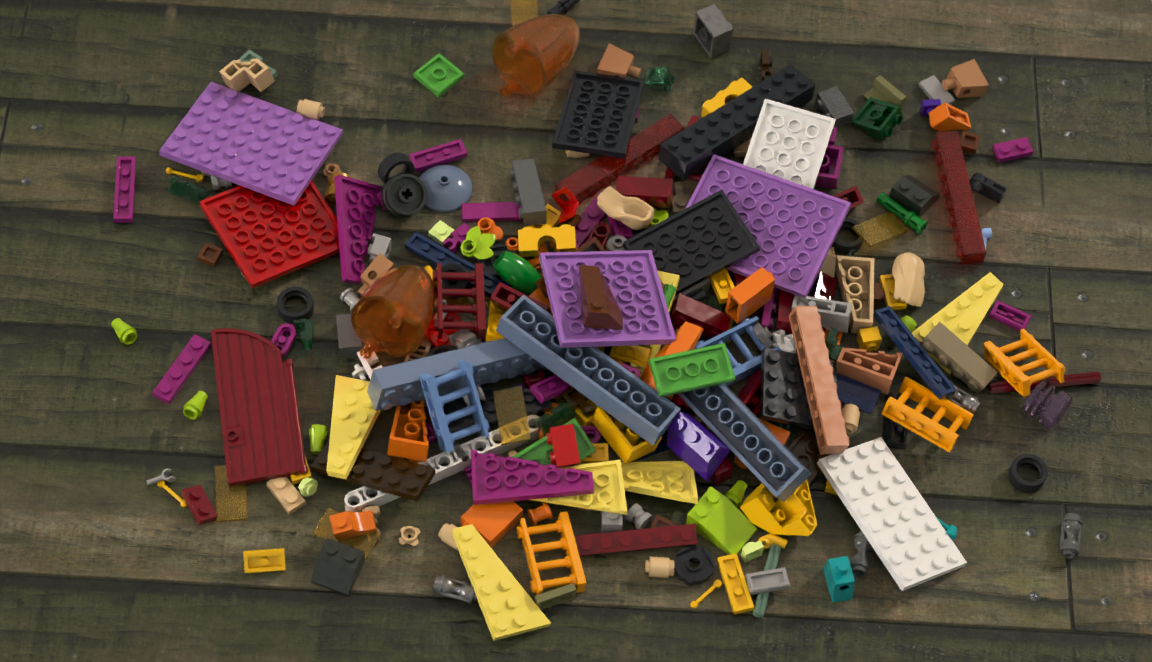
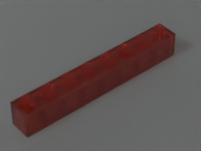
(606, 169)
(959, 197)

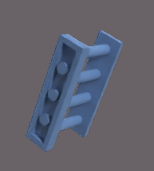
(753, 363)
(436, 402)

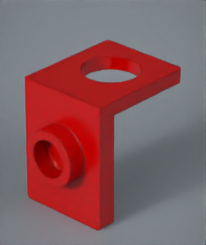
(568, 207)

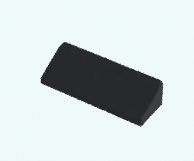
(893, 433)

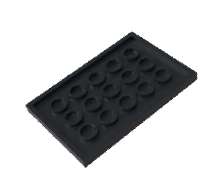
(598, 114)
(697, 241)

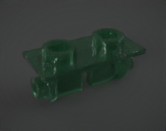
(186, 190)
(560, 415)

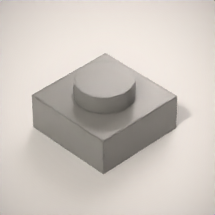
(763, 334)

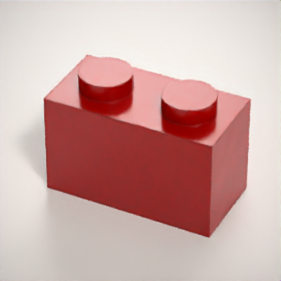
(564, 446)

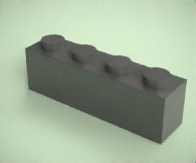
(528, 192)

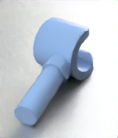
(987, 234)

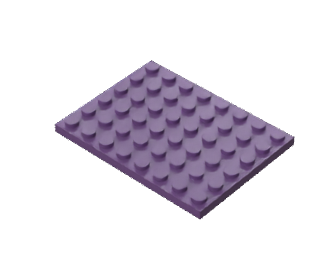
(251, 143)
(785, 219)

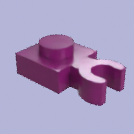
(458, 237)

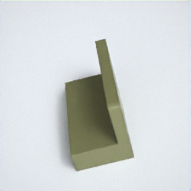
(885, 92)
(554, 596)

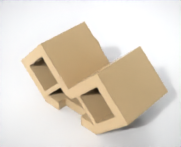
(240, 74)

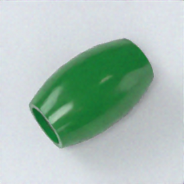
(516, 272)

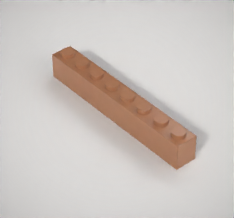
(818, 380)

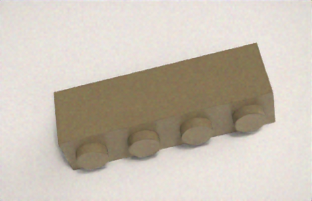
(958, 358)

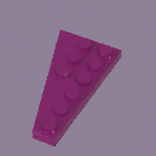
(355, 220)
(517, 479)

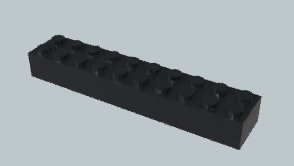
(732, 122)

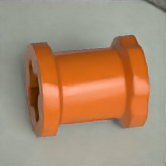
(539, 513)

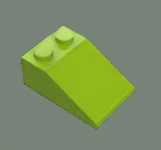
(721, 522)

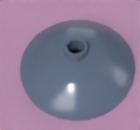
(448, 195)

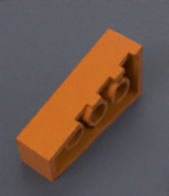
(409, 432)

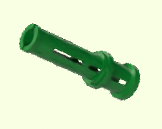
(909, 217)

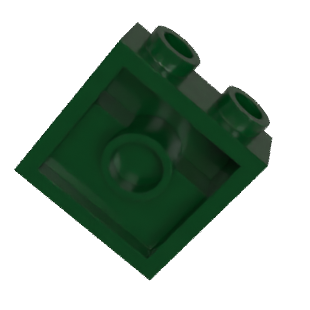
(877, 118)

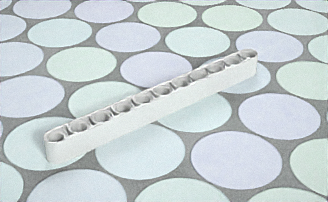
(451, 458)

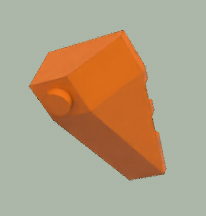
(686, 340)

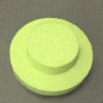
(308, 486)

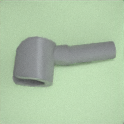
(164, 476)

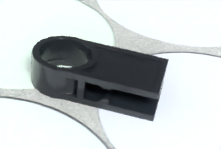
(987, 187)

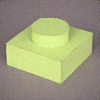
(440, 232)
(751, 551)

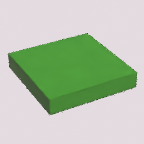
(438, 75)

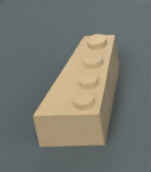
(856, 286)

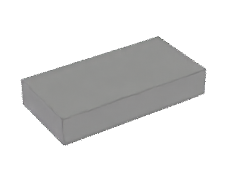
(934, 90)
(767, 581)

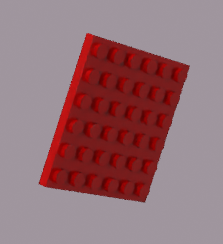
(271, 235)

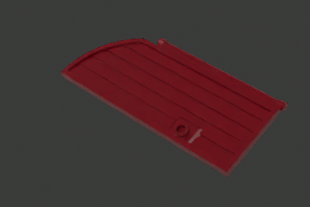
(256, 408)

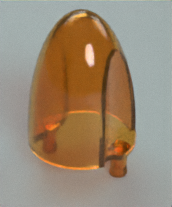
(535, 52)
(395, 311)

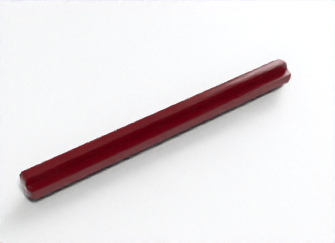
(1069, 379)

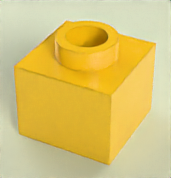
(869, 338)

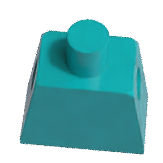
(837, 575)

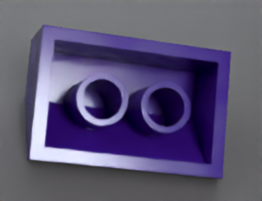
(696, 445)

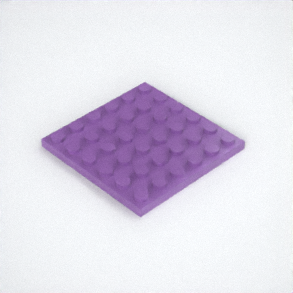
(634, 285)

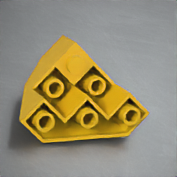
(789, 517)

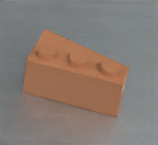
(869, 368)

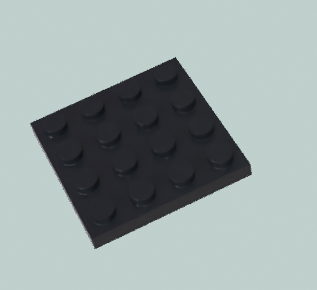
(783, 389)

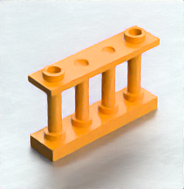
(1015, 375)
(922, 425)
(567, 543)

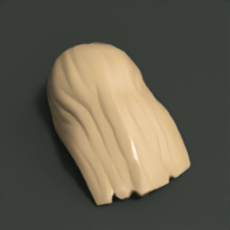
(628, 210)
(909, 279)

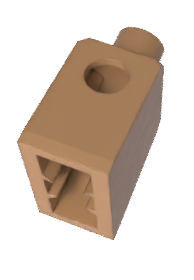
(618, 63)
(966, 80)
(375, 270)

